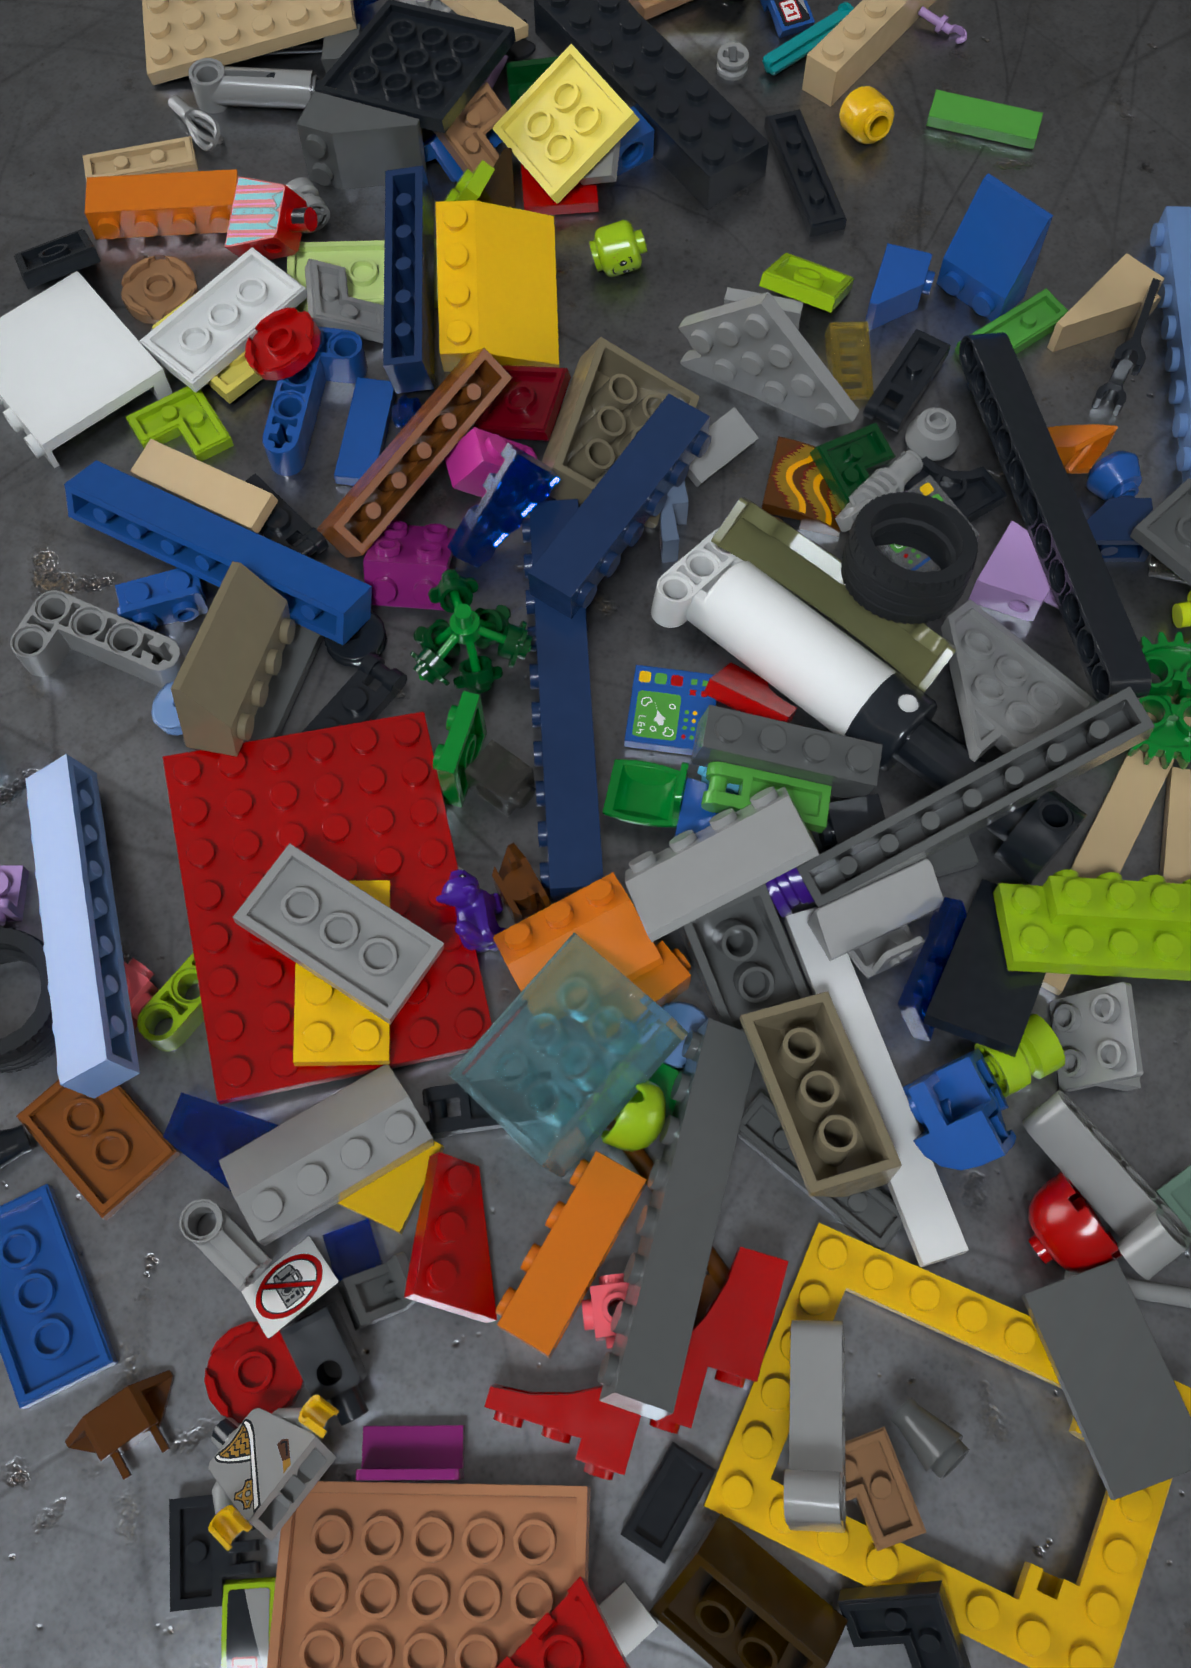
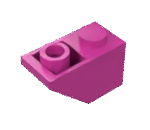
(475, 458)

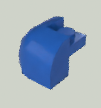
(960, 1113)

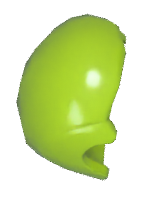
(639, 1120)

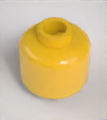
(866, 115)

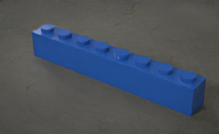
(207, 545)

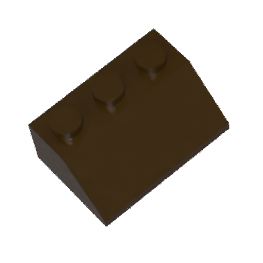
(746, 1607)

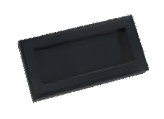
(668, 1502)

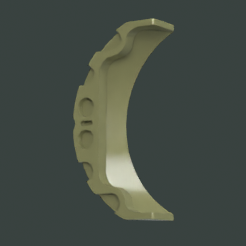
(817, 579)

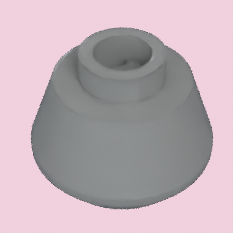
(933, 434)

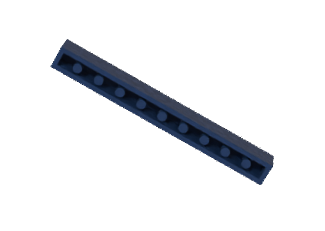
(565, 724)

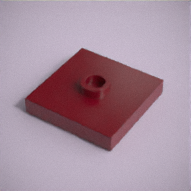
(527, 403)

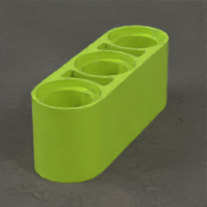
(171, 1003)

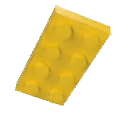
(332, 1026)

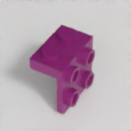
(407, 564)

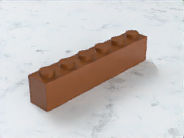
(414, 454)

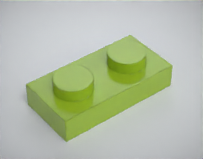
(471, 183)

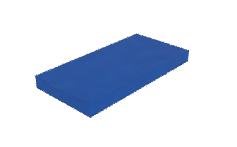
(47, 1308)

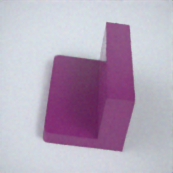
(412, 1453)

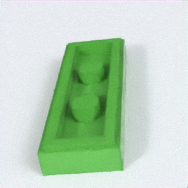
(984, 119)
(1027, 321)

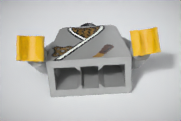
(267, 1467)

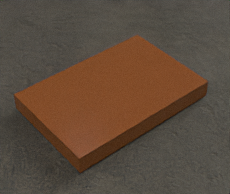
(99, 1143)

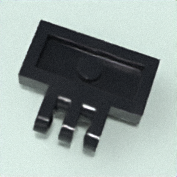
(198, 1560)

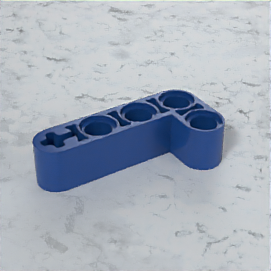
(299, 397)

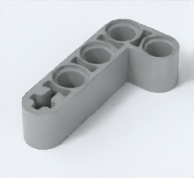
(107, 645)
(1146, 1225)
(817, 1428)

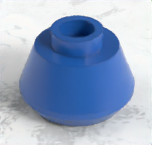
(1115, 476)

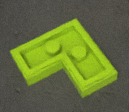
(184, 415)

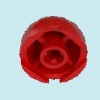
(1068, 1228)

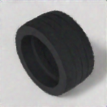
(916, 523)
(35, 1038)

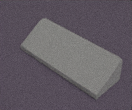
(876, 909)

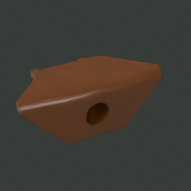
(519, 885)
(125, 1421)

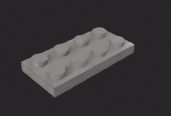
(339, 933)

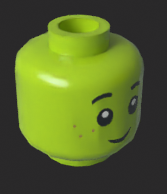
(618, 248)

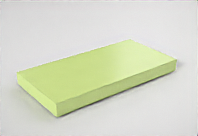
(362, 262)

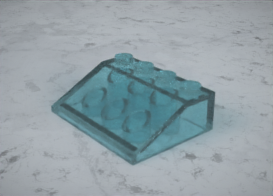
(567, 1055)

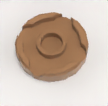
(157, 287)

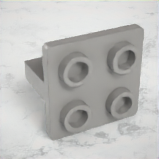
(1098, 1039)

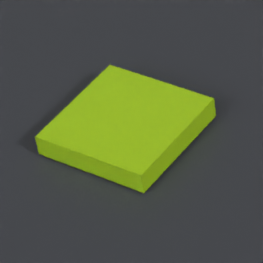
(807, 282)

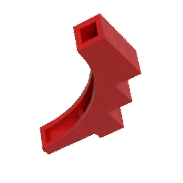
(727, 1339)

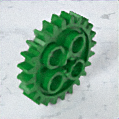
(1171, 734)

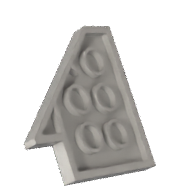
(766, 357)
(1004, 685)

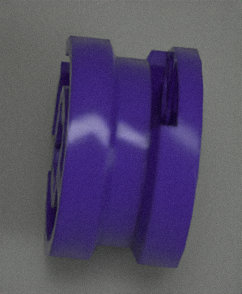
(788, 891)

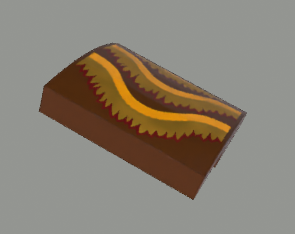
(799, 490)

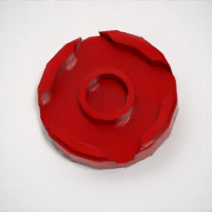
(283, 344)
(251, 1373)

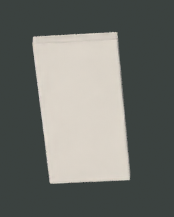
(219, 319)

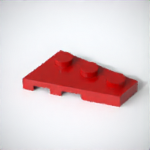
(451, 1243)

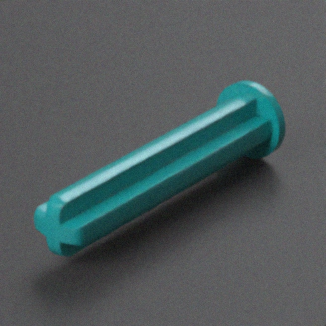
(803, 43)

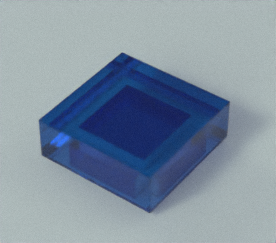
(353, 1249)

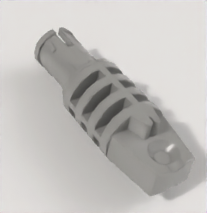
(880, 483)

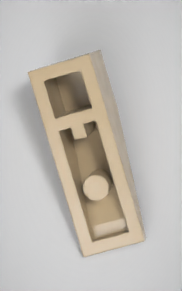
(1107, 305)

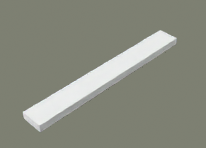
(916, 1184)

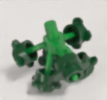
(465, 628)

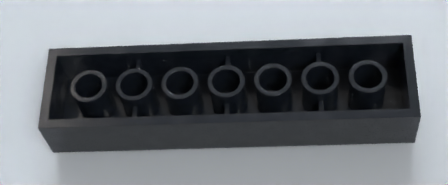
(694, 126)

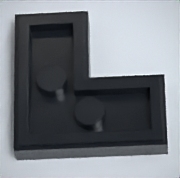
(909, 1616)

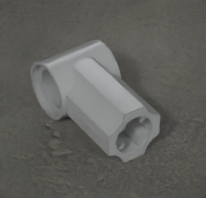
(226, 1245)

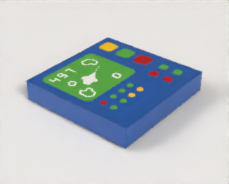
(666, 709)

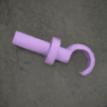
(942, 24)

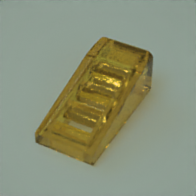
(850, 333)

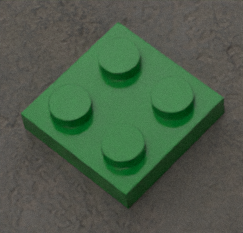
(462, 746)

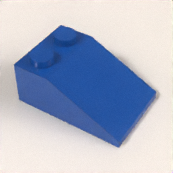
(994, 249)

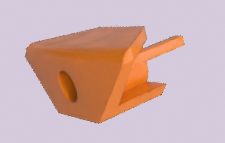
(1081, 444)

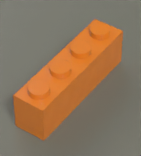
(160, 204)
(571, 1254)

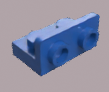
(162, 599)

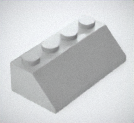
(718, 862)
(325, 1154)

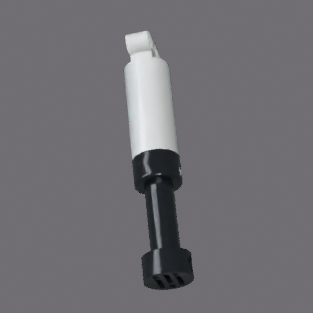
(843, 687)

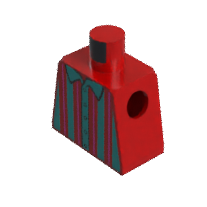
(268, 219)

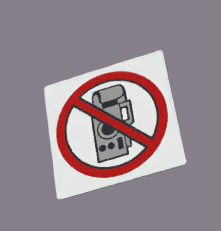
(289, 1287)

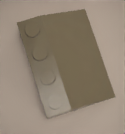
(601, 415)

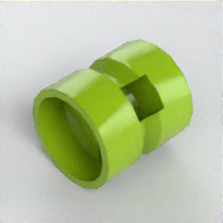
(1036, 1057)

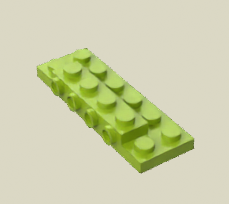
(1097, 926)

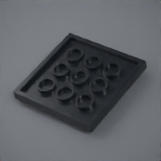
(418, 63)

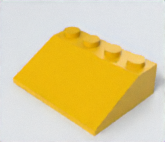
(496, 284)

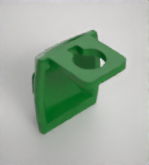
(645, 793)

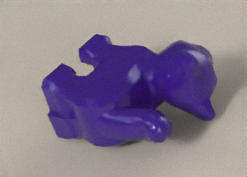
(474, 911)

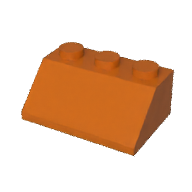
(598, 915)

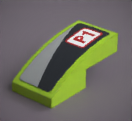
(246, 1622)

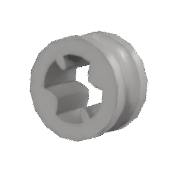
(732, 70)

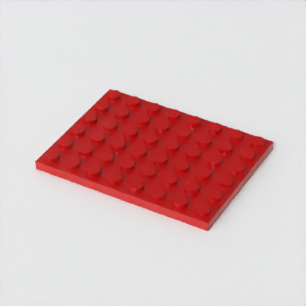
(368, 811)

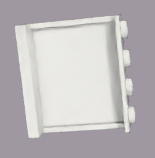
(69, 365)

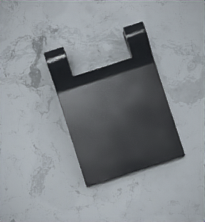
(1127, 355)

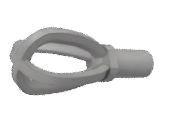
(190, 117)

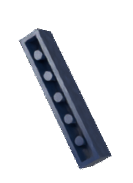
(409, 280)
(620, 506)

